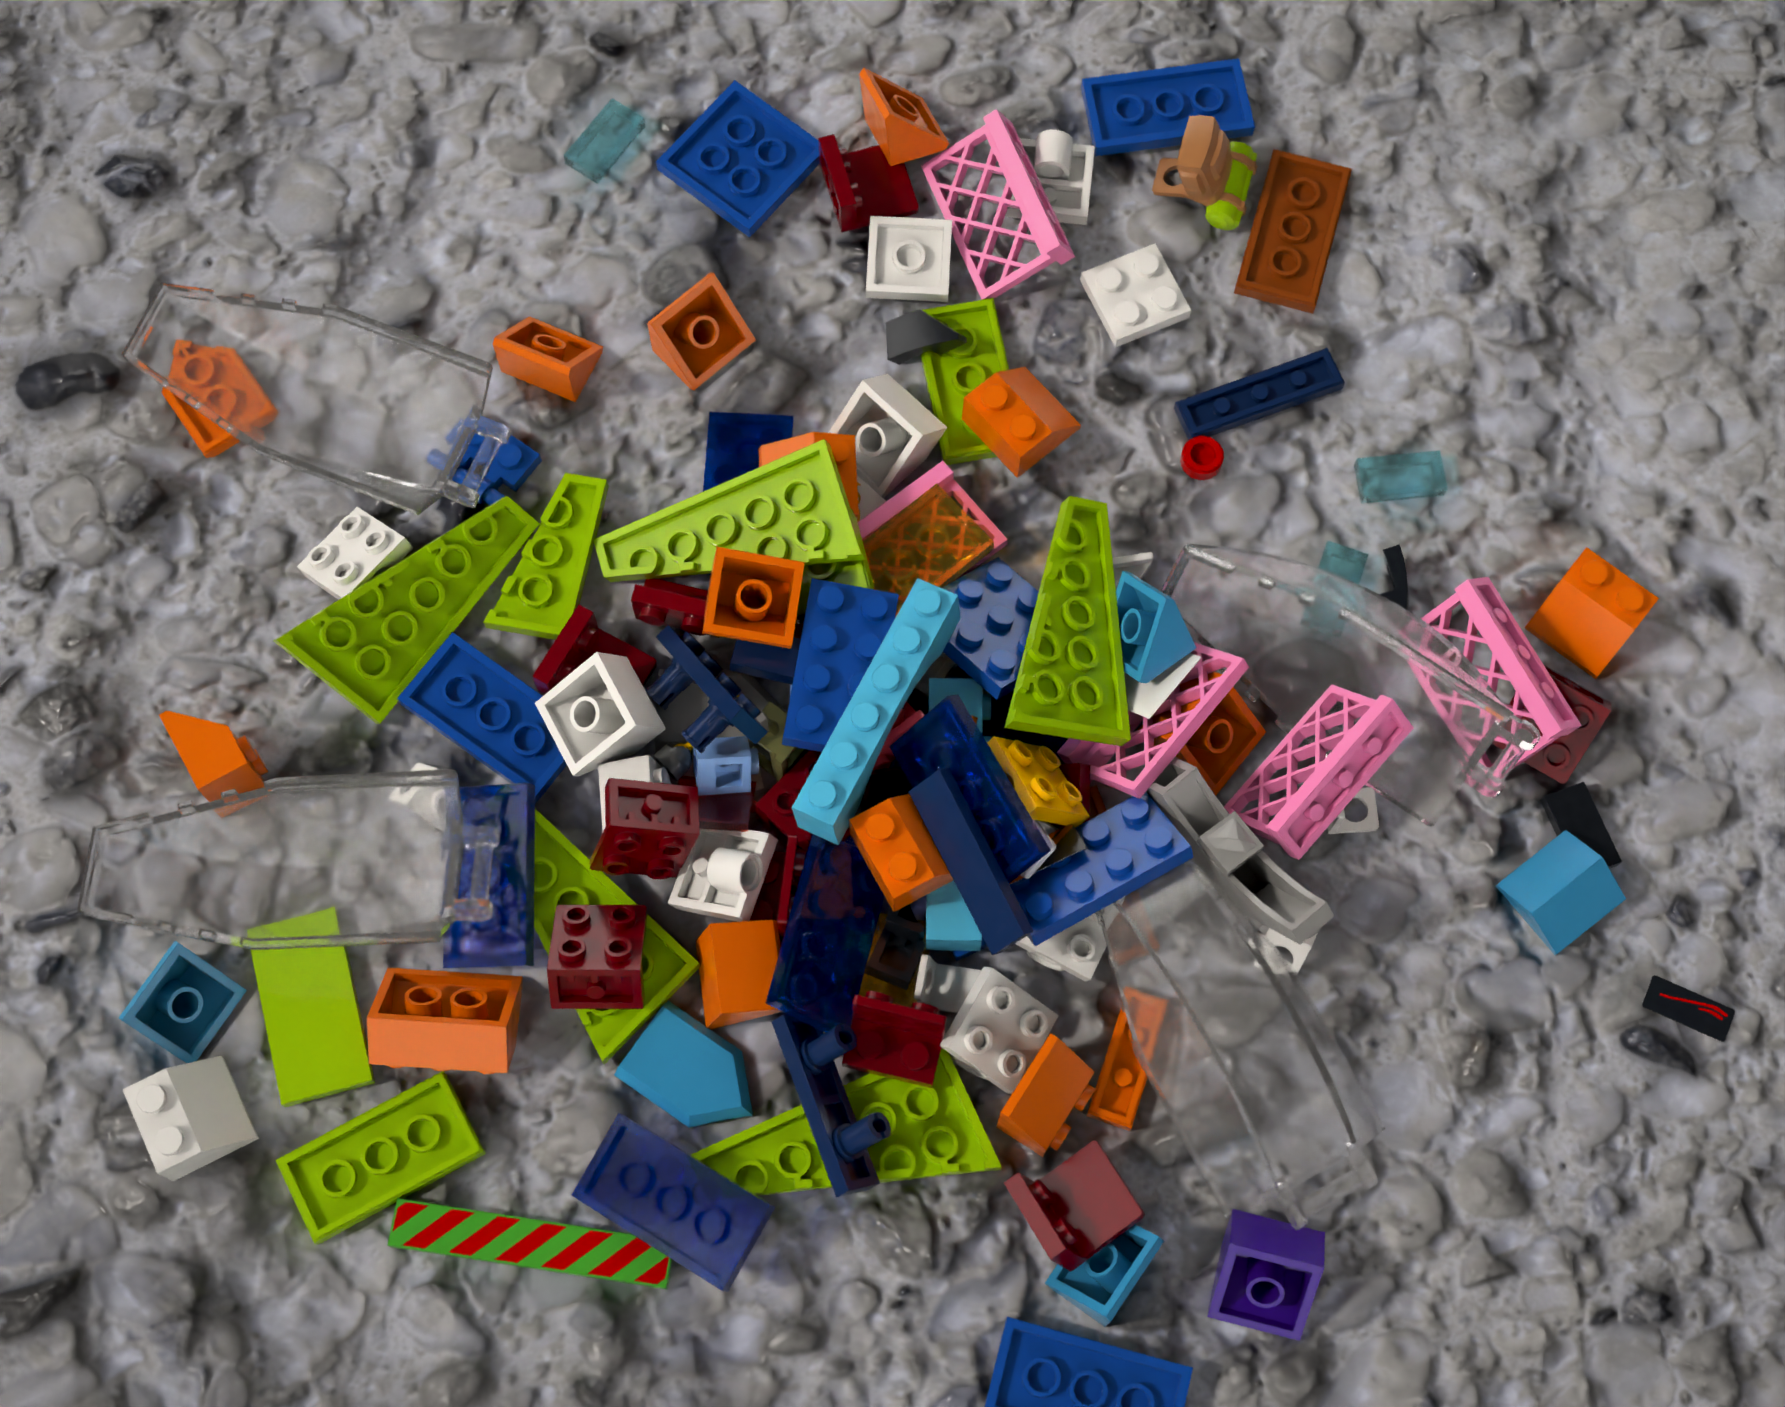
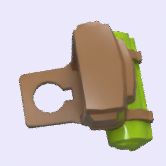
(1210, 171)

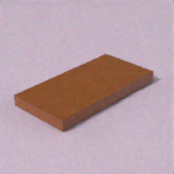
(1293, 231)

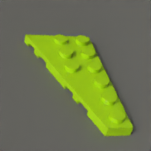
(777, 510)
(394, 623)
(1073, 650)
(565, 878)
(930, 1136)

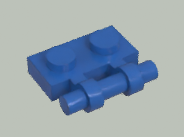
(510, 467)

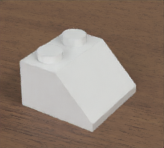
(890, 432)
(599, 713)
(190, 1116)

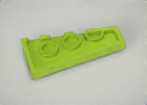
(553, 563)

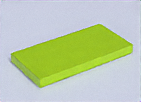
(960, 371)
(312, 1022)
(380, 1157)

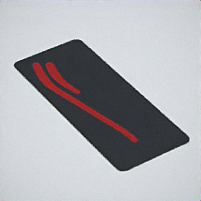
(1688, 1008)

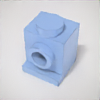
(725, 766)

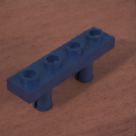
(721, 690)
(826, 1105)

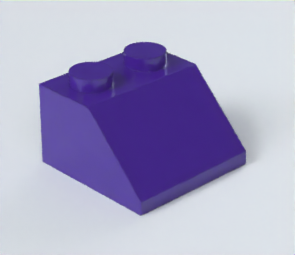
(1267, 1274)

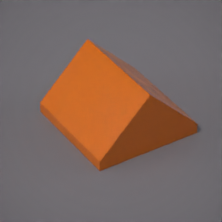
(899, 120)
(699, 332)
(547, 357)
(737, 970)

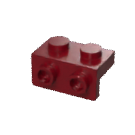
(671, 605)

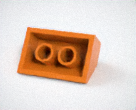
(445, 1020)

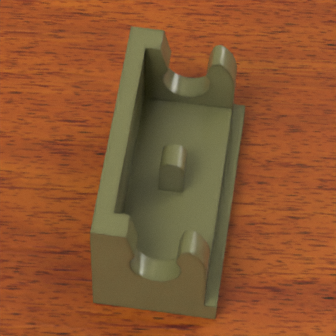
(782, 756)

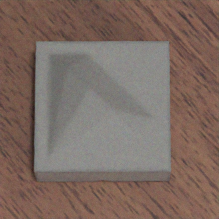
(1230, 843)

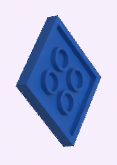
(741, 158)
(993, 625)

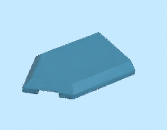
(687, 1070)

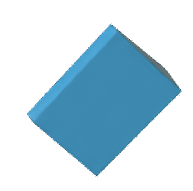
(1149, 629)
(1562, 890)
(182, 1003)
(1108, 1276)

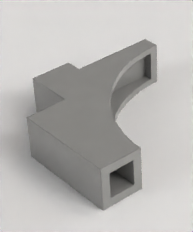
(1256, 887)

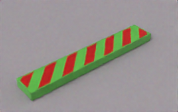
(527, 1243)

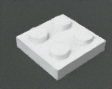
(908, 258)
(1135, 295)

